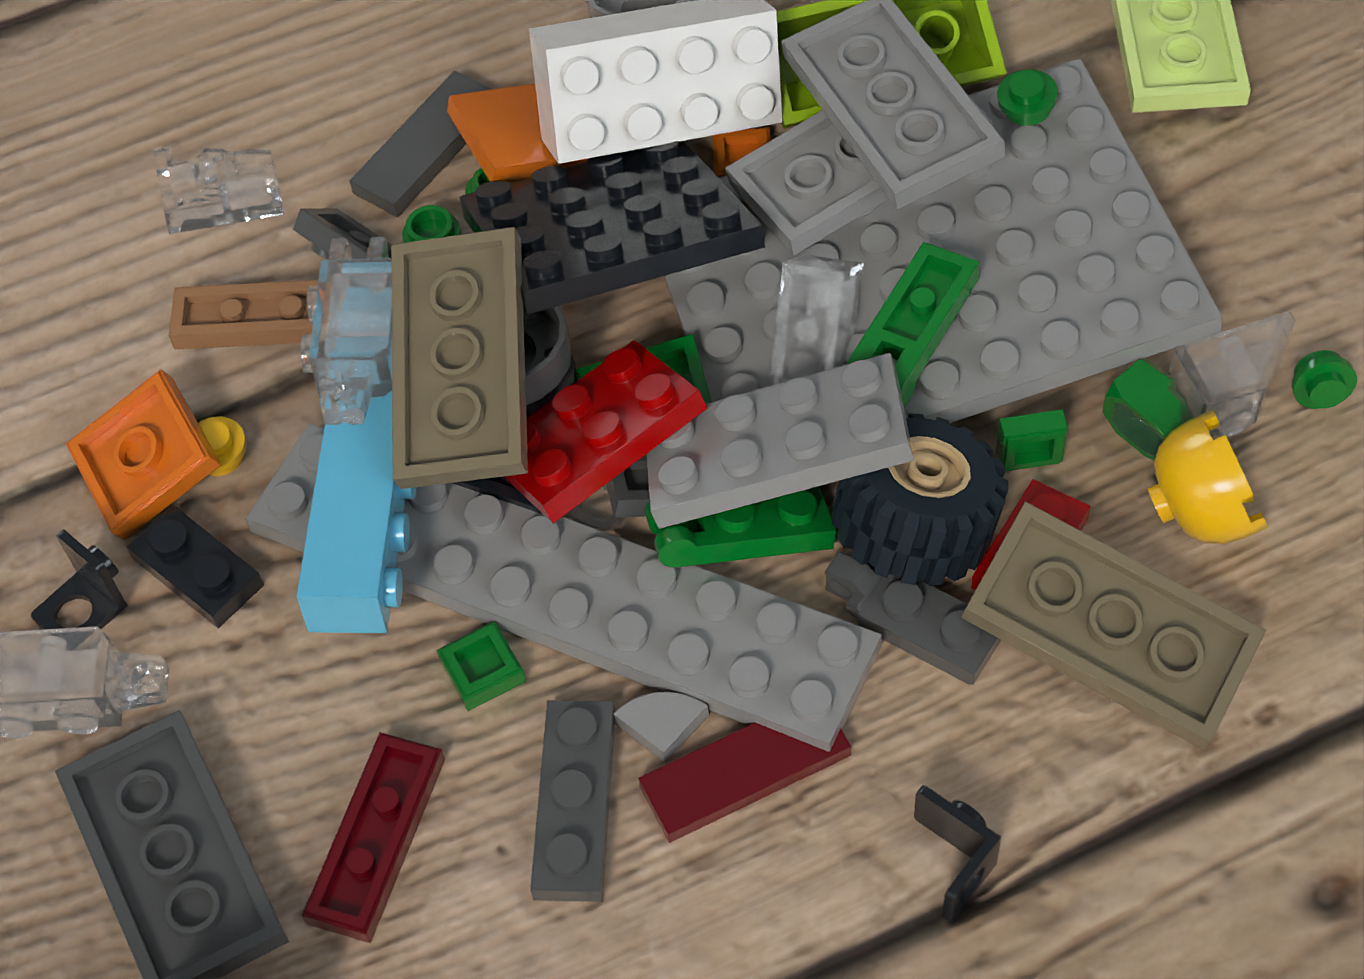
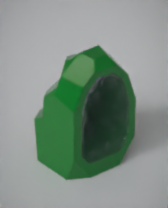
(1145, 406)

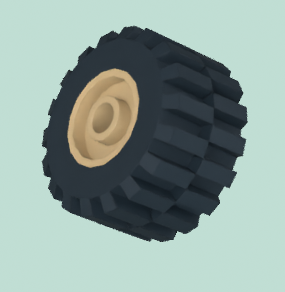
(928, 513)

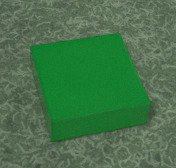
(1031, 440)
(481, 665)

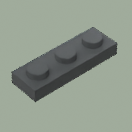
(573, 802)

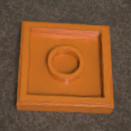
(503, 131)
(142, 454)

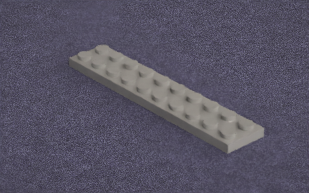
(609, 603)

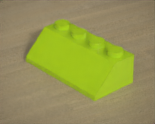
(955, 30)

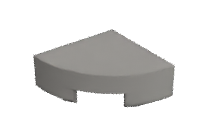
(661, 720)

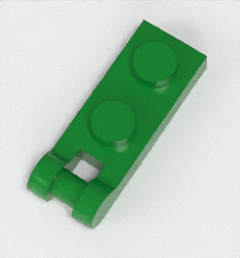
(919, 312)
(758, 530)

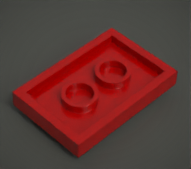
(602, 428)

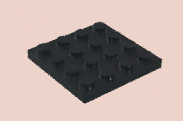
(614, 222)

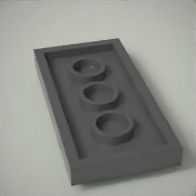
(170, 855)

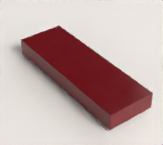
(731, 776)
(374, 837)

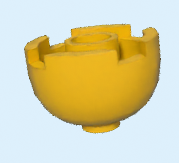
(1203, 484)

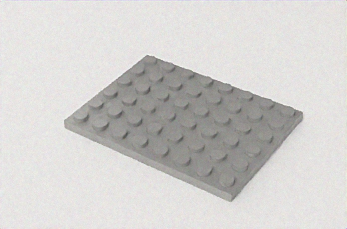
(1068, 252)

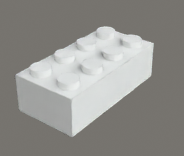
(656, 76)

